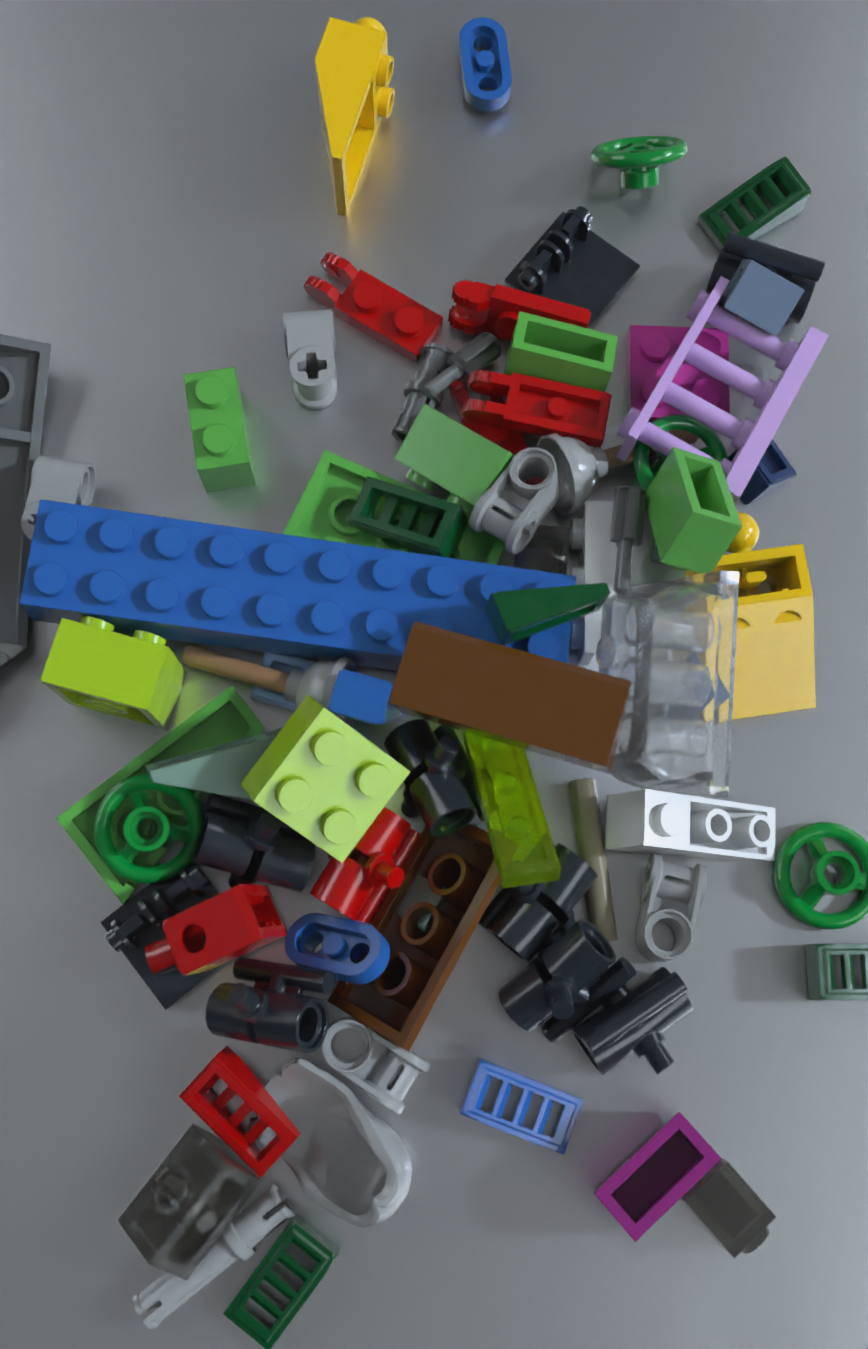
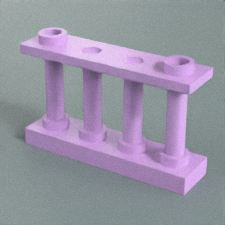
(770, 397)

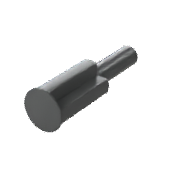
(471, 357)
(626, 531)

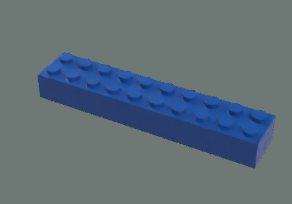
(262, 587)

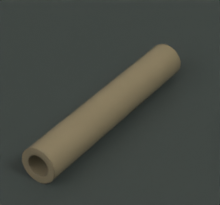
(592, 851)

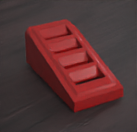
(216, 1115)

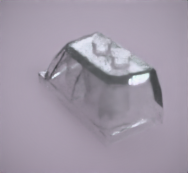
(680, 655)

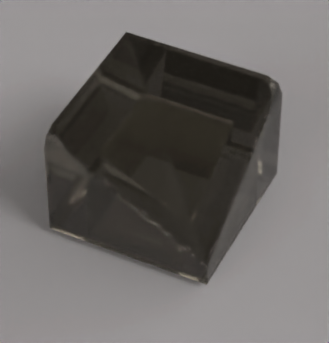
(546, 550)

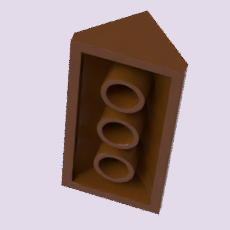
(511, 696)
(420, 961)

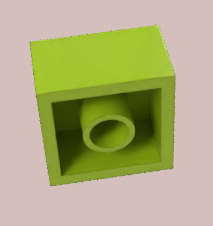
(114, 672)
(324, 779)

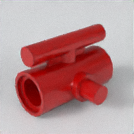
(370, 869)

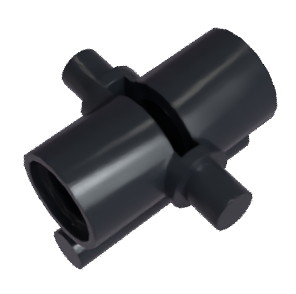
(790, 265)
(439, 776)
(252, 845)
(531, 913)
(565, 981)
(274, 1007)
(635, 1021)

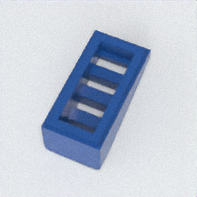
(362, 698)
(477, 1090)

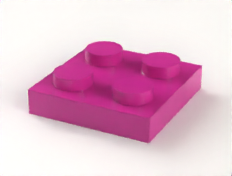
(649, 355)

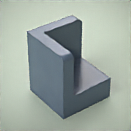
(760, 296)

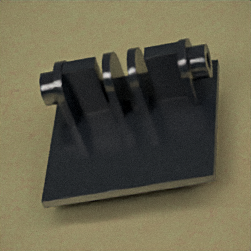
(574, 265)
(140, 924)

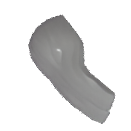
(344, 1152)

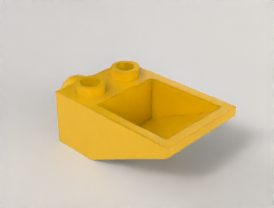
(353, 98)
(773, 628)

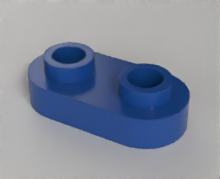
(485, 68)
(342, 947)

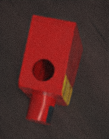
(233, 926)

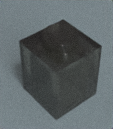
(729, 1209)

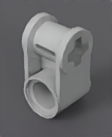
(310, 353)
(60, 482)
(512, 507)
(669, 896)
(376, 1064)

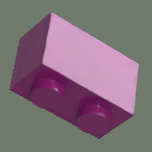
(657, 1176)

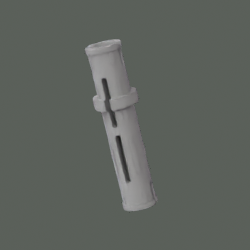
(236, 1242)

